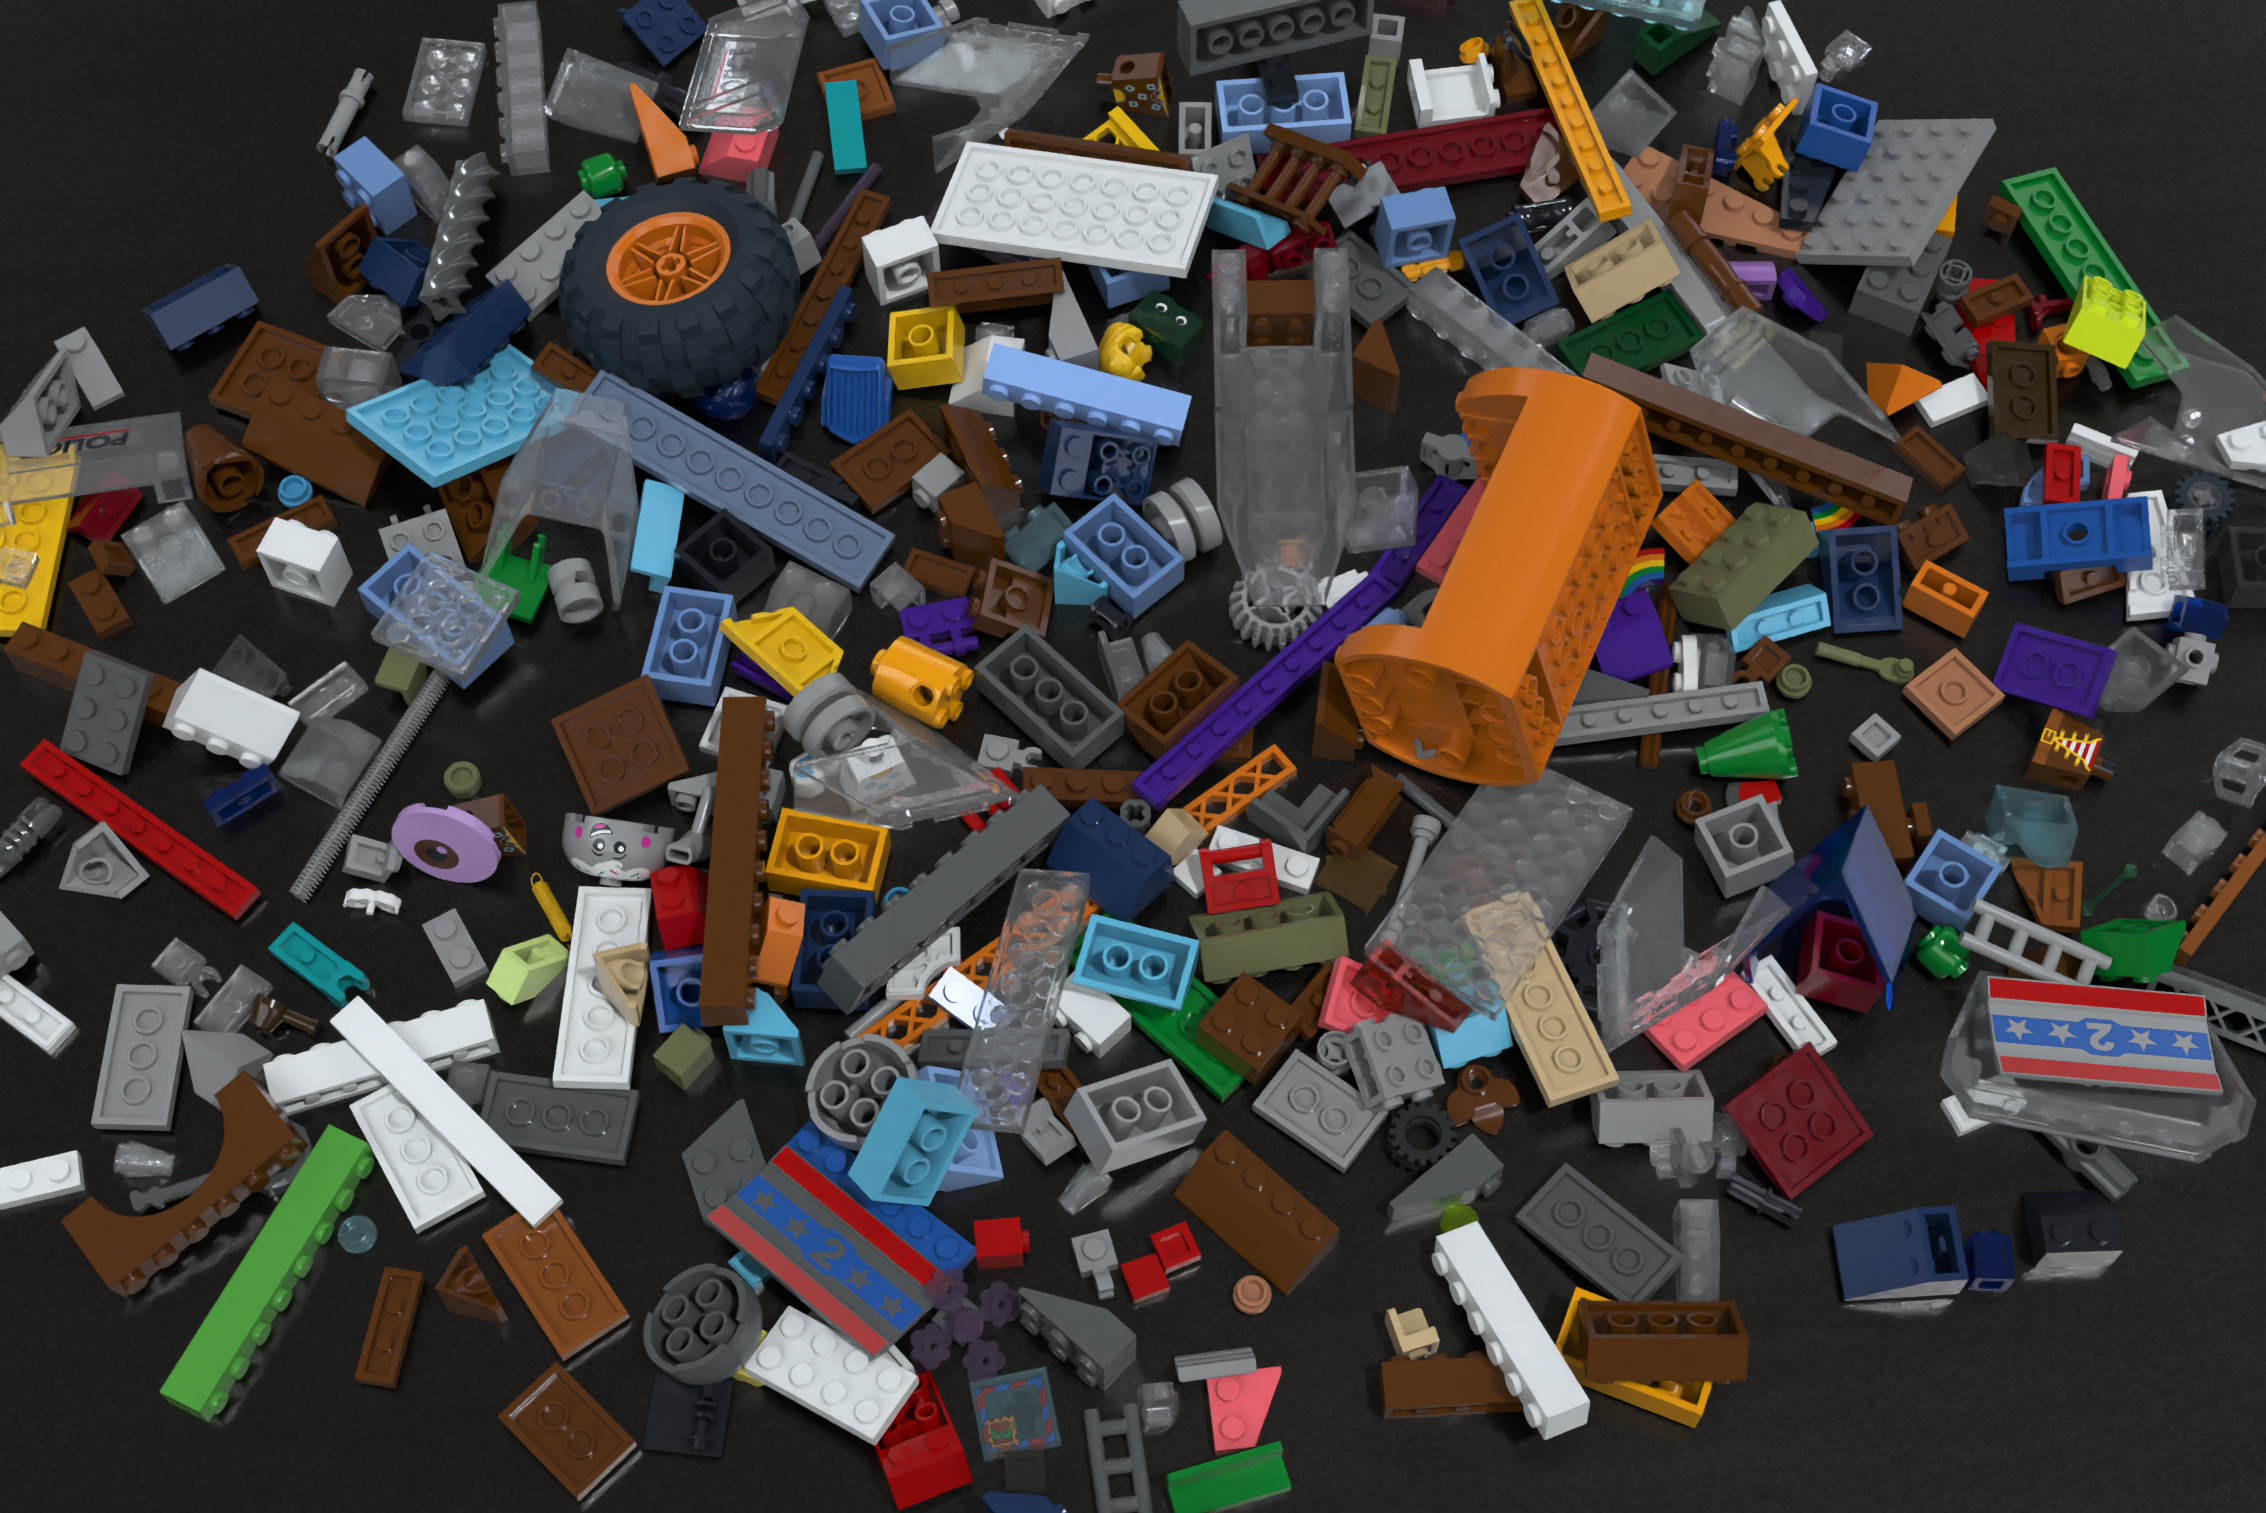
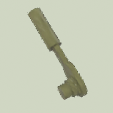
(1889, 668)

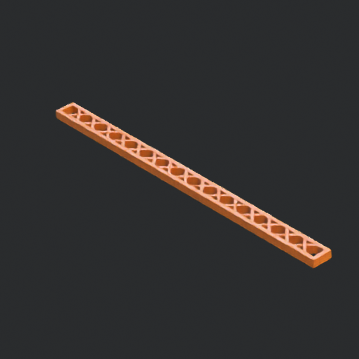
(987, 953)

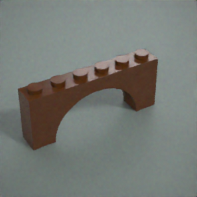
(254, 1148)

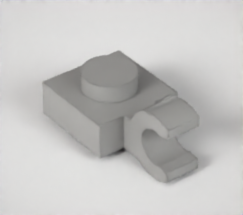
(1096, 1258)

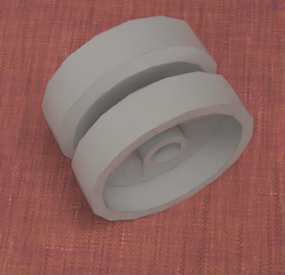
(1184, 518)
(828, 716)

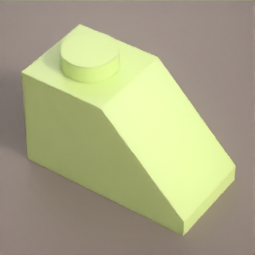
(527, 968)

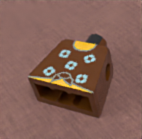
(1140, 84)
(503, 820)

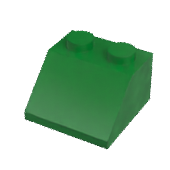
(2136, 946)

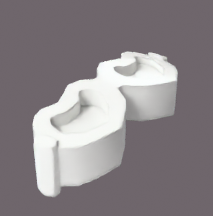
(368, 898)

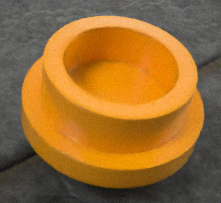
(1471, 48)

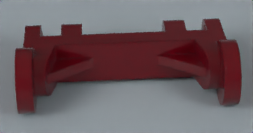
(2042, 307)

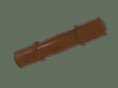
(1712, 263)

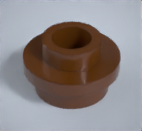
(1693, 798)

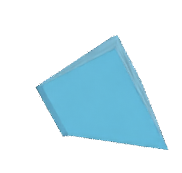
(1072, 580)

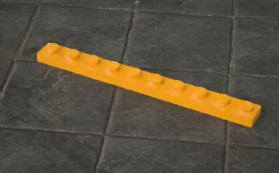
(1571, 111)

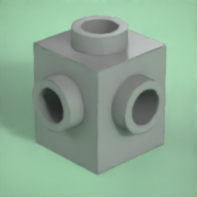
(2203, 656)

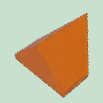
(1897, 386)

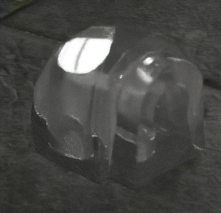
(1157, 1407)

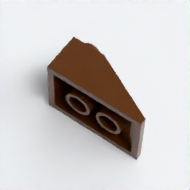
(338, 255)

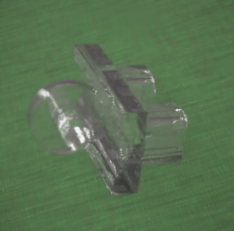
(1676, 1157)

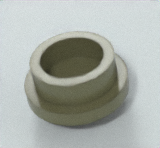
(1793, 681)

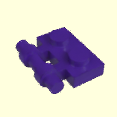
(938, 622)

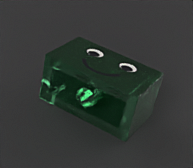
(1168, 327)

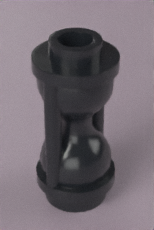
(1554, 212)

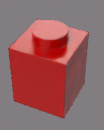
(1000, 1243)

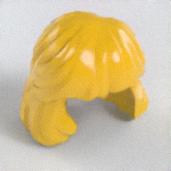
(1123, 352)

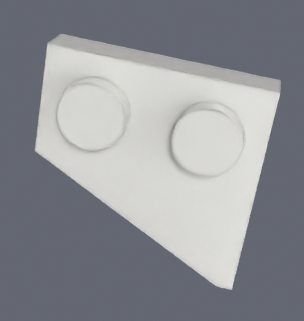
(2244, 447)

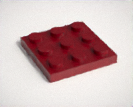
(1797, 1120)

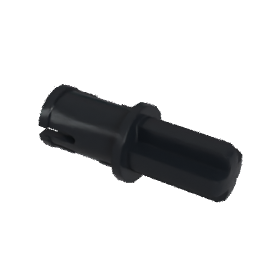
(1764, 1199)

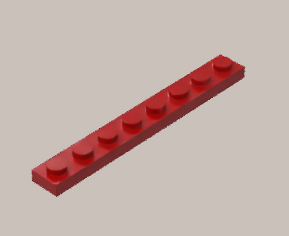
(140, 829)

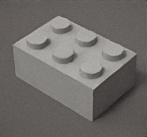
(1134, 1116)

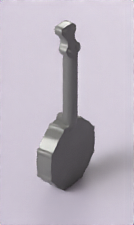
(278, 1183)

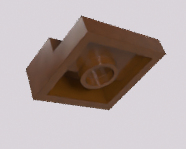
(1010, 599)

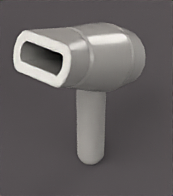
(695, 843)

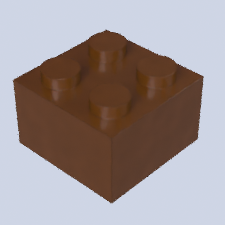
(1279, 313)
(1249, 1028)

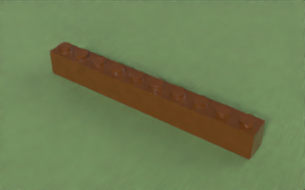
(1757, 443)
(736, 862)

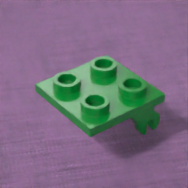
(525, 576)

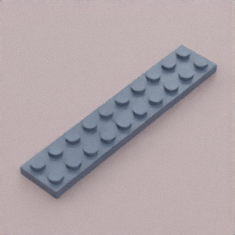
(749, 487)

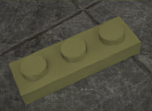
(1375, 96)

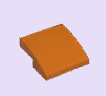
(1693, 521)

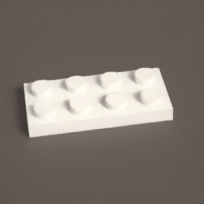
(417, 1160)
(831, 1375)

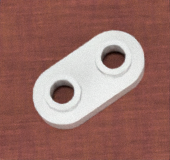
(1685, 655)

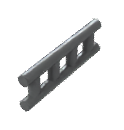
(1133, 1463)

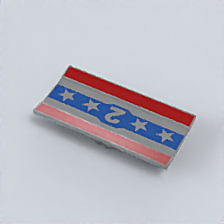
(2100, 1035)

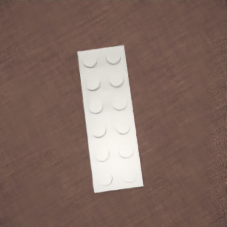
(594, 1036)

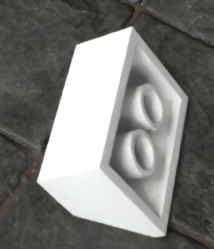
(229, 719)

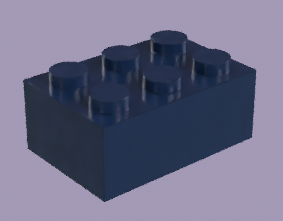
(827, 920)

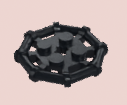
(1582, 946)

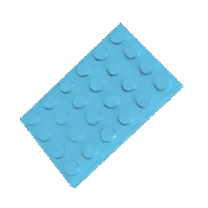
(458, 427)

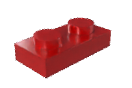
(2061, 473)

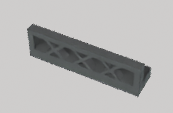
(2223, 994)

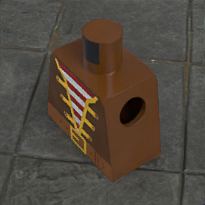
(2068, 753)

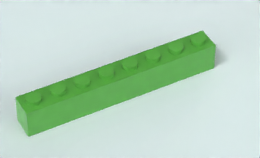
(268, 1274)

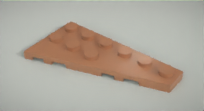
(1726, 213)

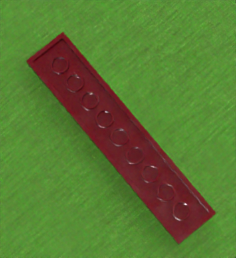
(1439, 153)

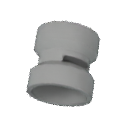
(1331, 1047)

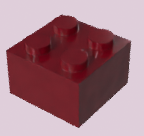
(1837, 964)

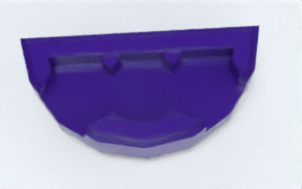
(1798, 295)

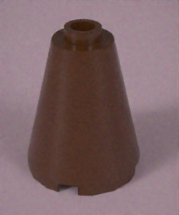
(221, 469)

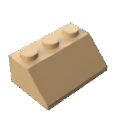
(1621, 271)

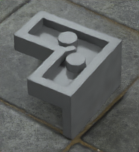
(1294, 826)

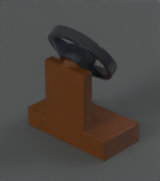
(1510, 64)

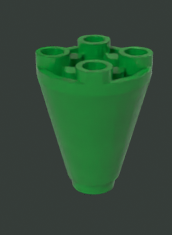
(1751, 750)

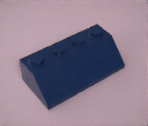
(470, 337)

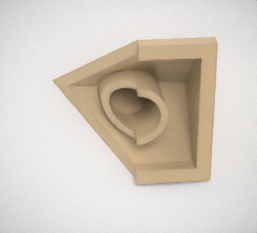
(624, 978)

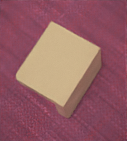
(1177, 834)
(1411, 1333)

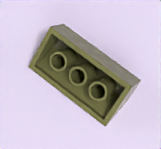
(1270, 937)

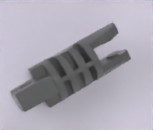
(24, 833)

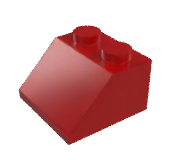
(680, 905)

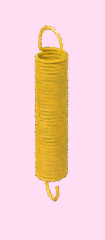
(552, 910)

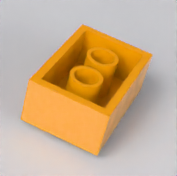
(826, 854)

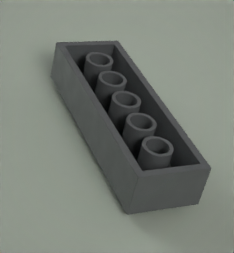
(1244, 31)

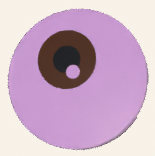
(446, 843)

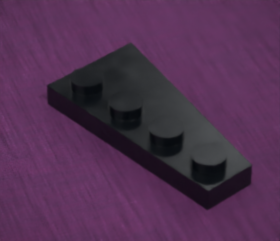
(1802, 186)

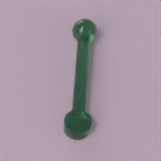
(2088, 906)

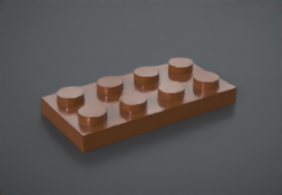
(556, 1280)

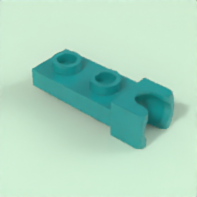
(317, 964)

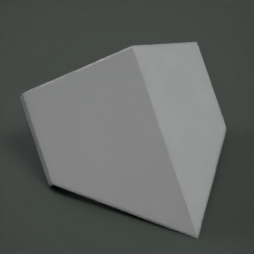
(102, 865)
(219, 1058)

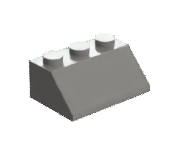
(42, 410)
(1651, 1103)

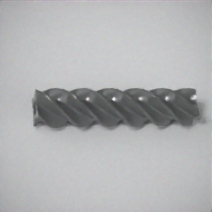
(458, 236)

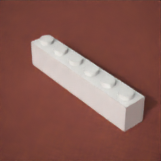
(340, 1071)
(1511, 1331)

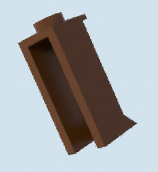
(1364, 814)

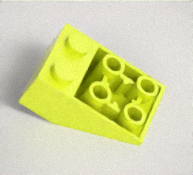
(2106, 321)

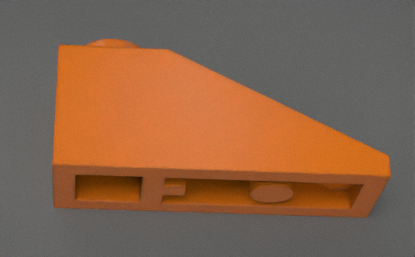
(664, 141)

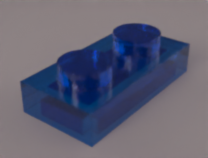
(240, 795)

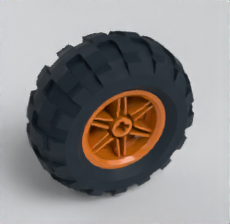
(679, 287)

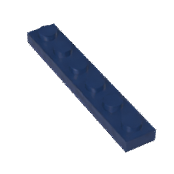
(804, 381)

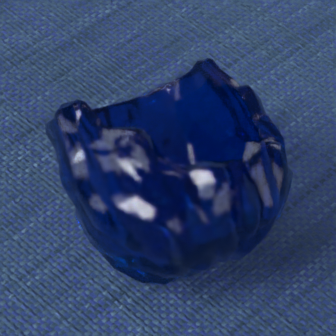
(730, 401)

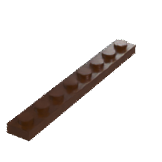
(835, 270)

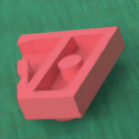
(1240, 1408)

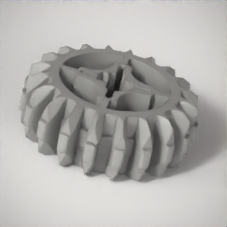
(1268, 624)

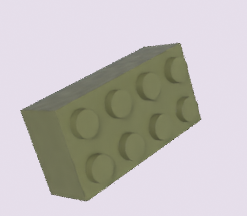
(1743, 566)

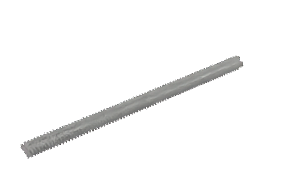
(368, 785)

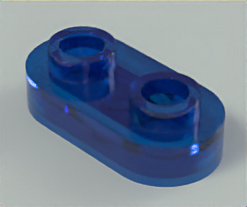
(1725, 137)

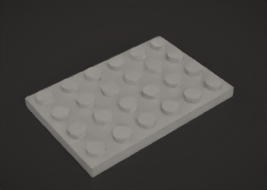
(1897, 194)

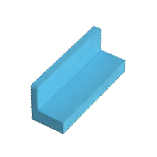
(1246, 224)
(657, 533)
(1782, 617)

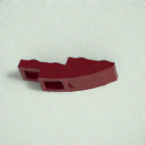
(1288, 253)

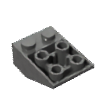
(1080, 1332)

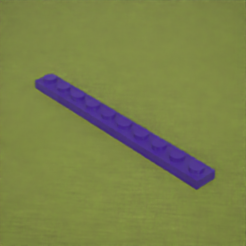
(1263, 691)

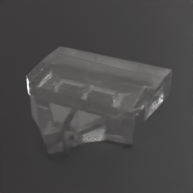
(369, 319)

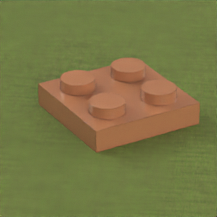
(1953, 694)

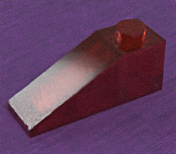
(1405, 988)

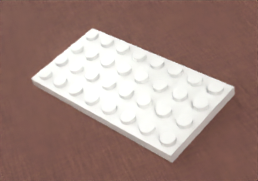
(1075, 209)

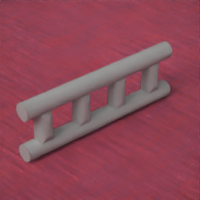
(2022, 930)

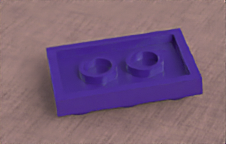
(2054, 670)

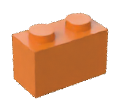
(1945, 599)

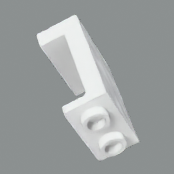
(1452, 92)

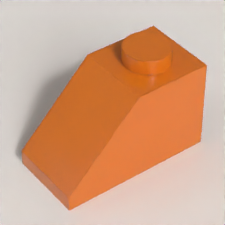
(780, 940)

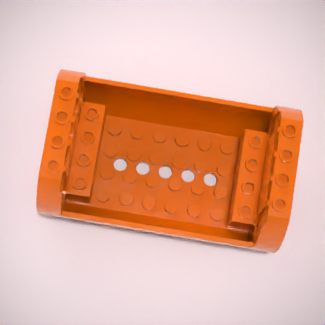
(1527, 587)

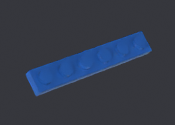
(910, 1222)

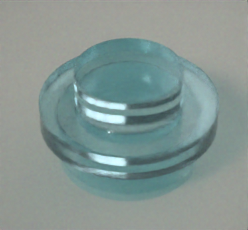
(357, 1234)

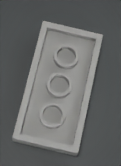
(538, 261)
(142, 1057)

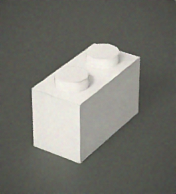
(1092, 1018)

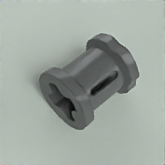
(1135, 811)

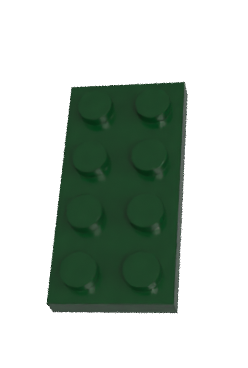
(1635, 337)

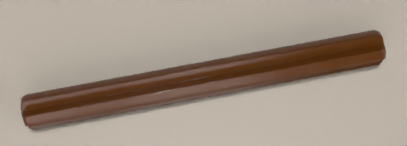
(1658, 681)

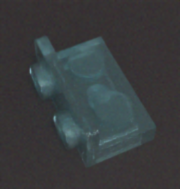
(1037, 540)

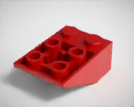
(922, 1448)

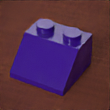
(1633, 640)

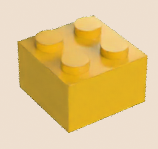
(926, 347)

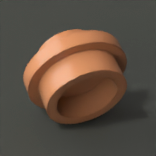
(1252, 1294)

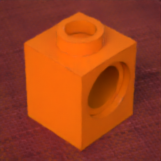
(2069, 359)

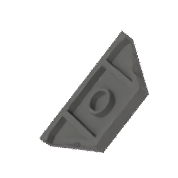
(723, 1159)

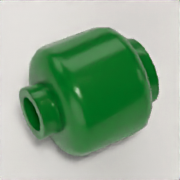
(602, 176)
(1941, 953)

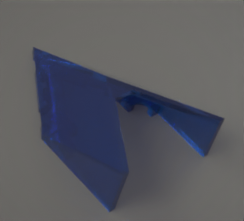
(1855, 870)

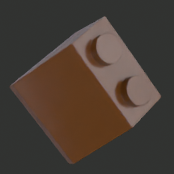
(969, 526)
(1336, 720)

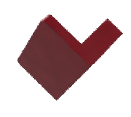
(103, 513)

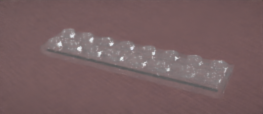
(1022, 997)

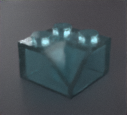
(2036, 821)

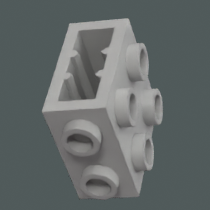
(1392, 1061)

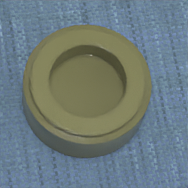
(462, 779)

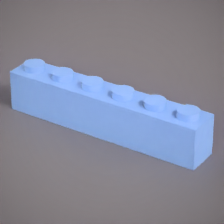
(1085, 394)

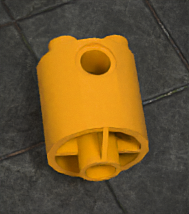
(920, 681)

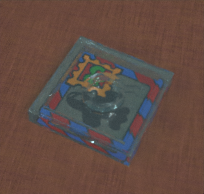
(1015, 1413)

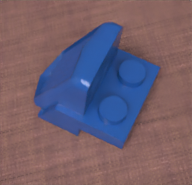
(856, 396)

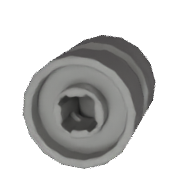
(575, 590)

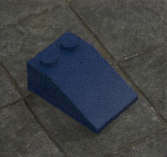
(1508, 270)
(1861, 578)

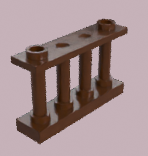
(1302, 149)
(997, 286)

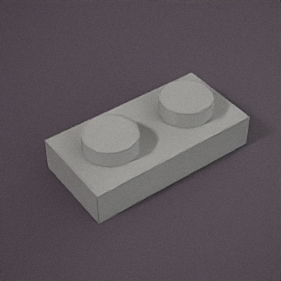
(455, 948)

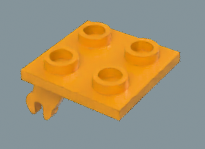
(1764, 148)

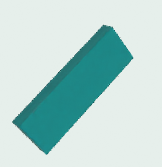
(845, 127)

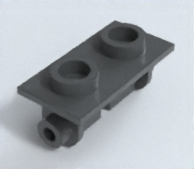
(1942, 328)

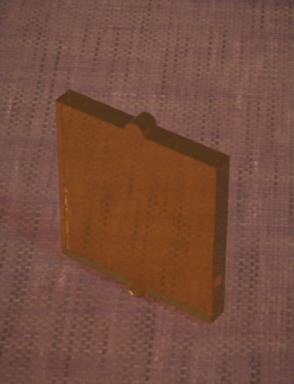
(1358, 881)

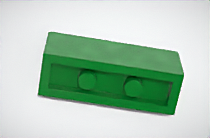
(1229, 1481)

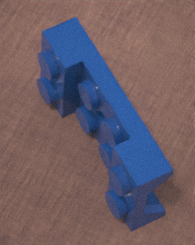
(2115, 537)

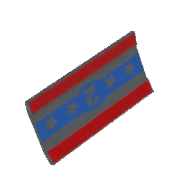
(828, 1251)

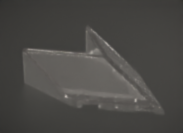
(994, 63)
(897, 781)
(1642, 950)

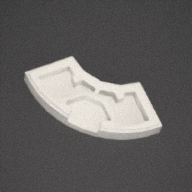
(915, 977)

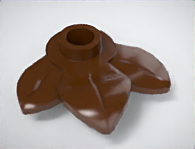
(1481, 1105)

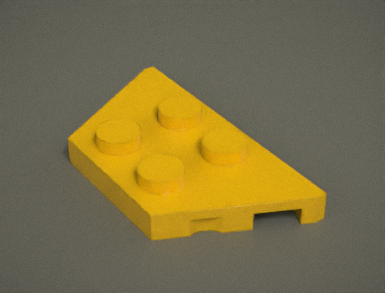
(785, 646)

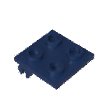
(663, 26)

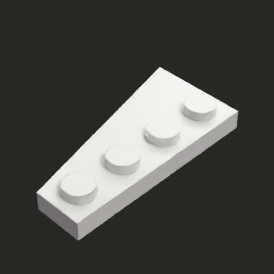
(2145, 590)

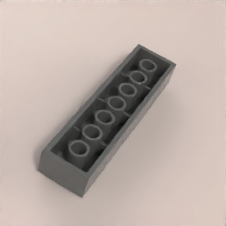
(942, 898)

